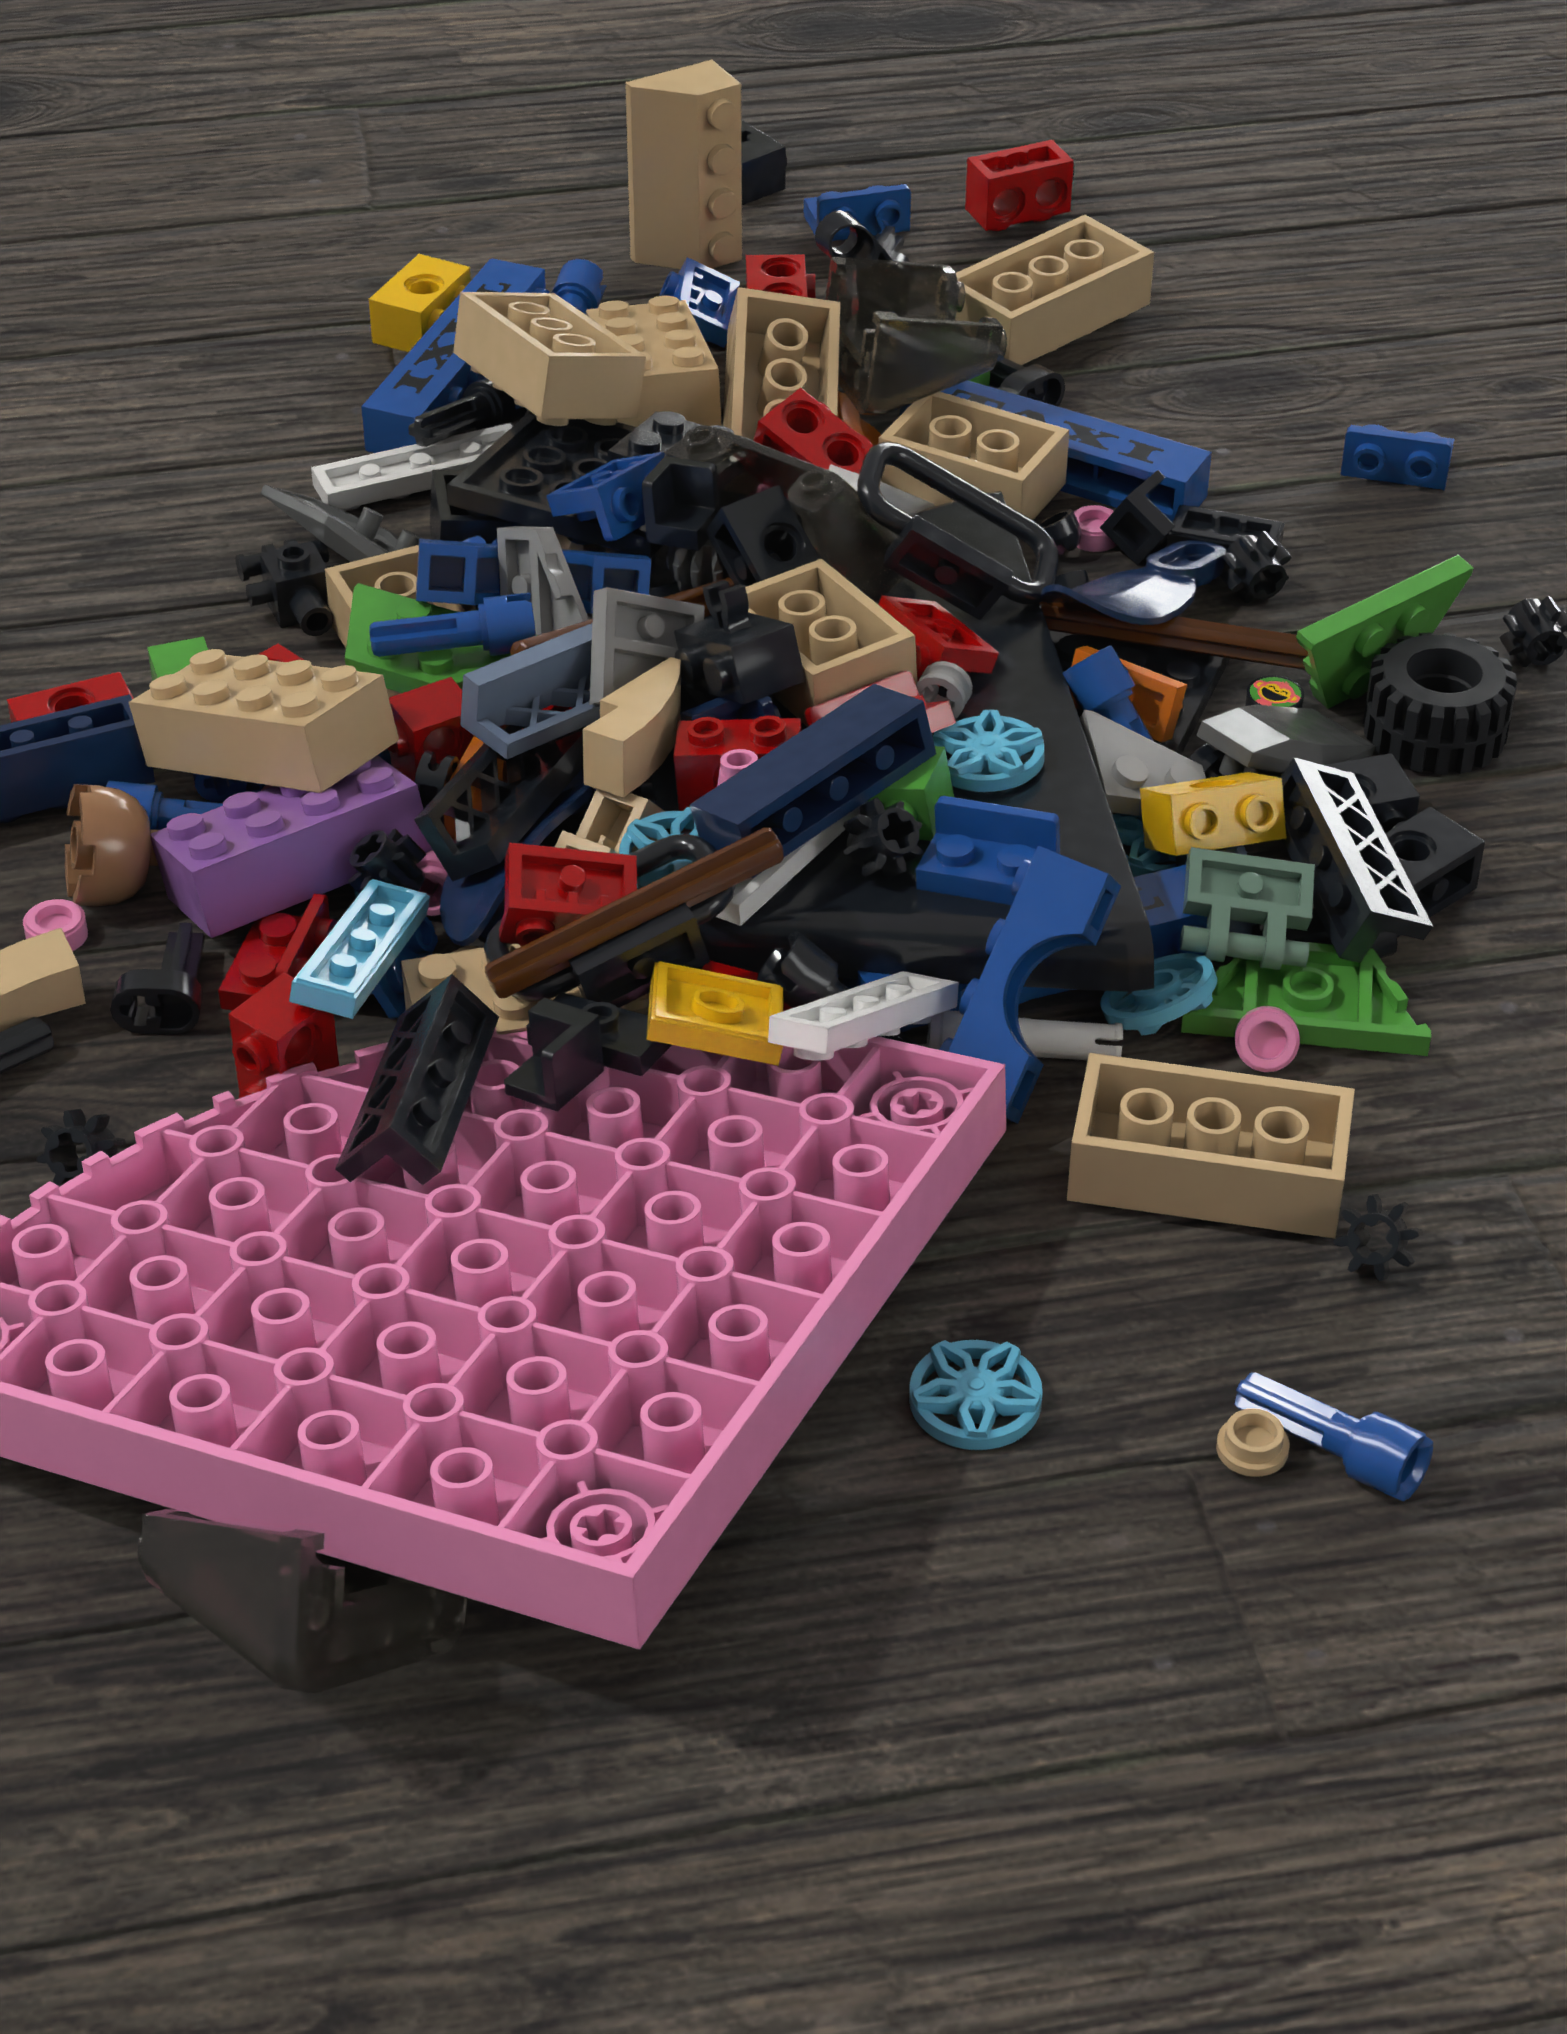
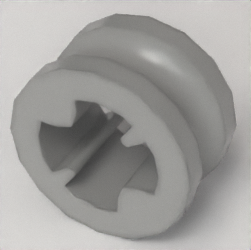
(950, 677)

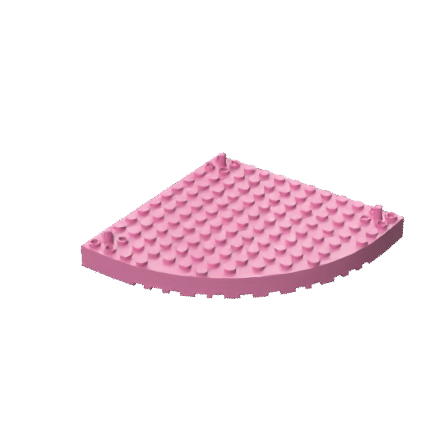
(499, 1377)

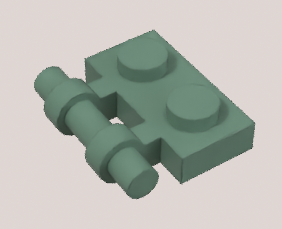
(1250, 891)

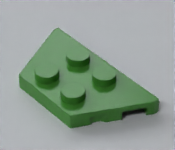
(1347, 641)
(407, 670)
(1329, 1000)

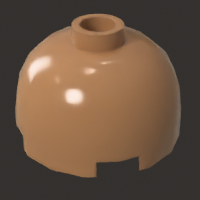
(107, 846)

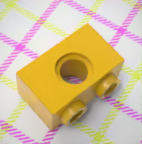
(415, 300)
(1213, 813)

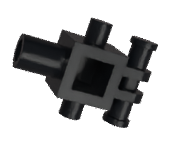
(291, 583)

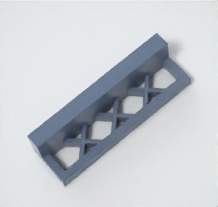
(522, 685)

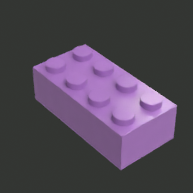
(279, 845)

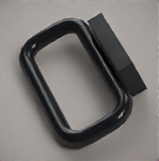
(941, 560)
(624, 965)

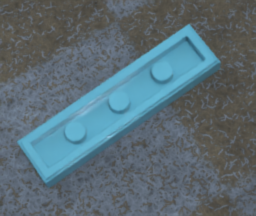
(359, 949)

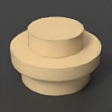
(1253, 1443)

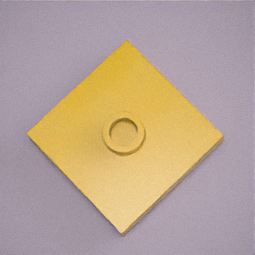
(713, 1012)

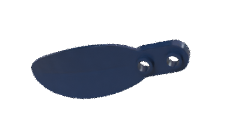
(1152, 592)
(473, 900)

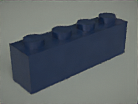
(64, 748)
(820, 772)

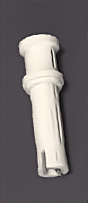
(1043, 1037)

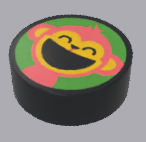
(1275, 692)

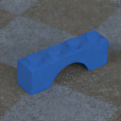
(470, 571)
(1054, 909)

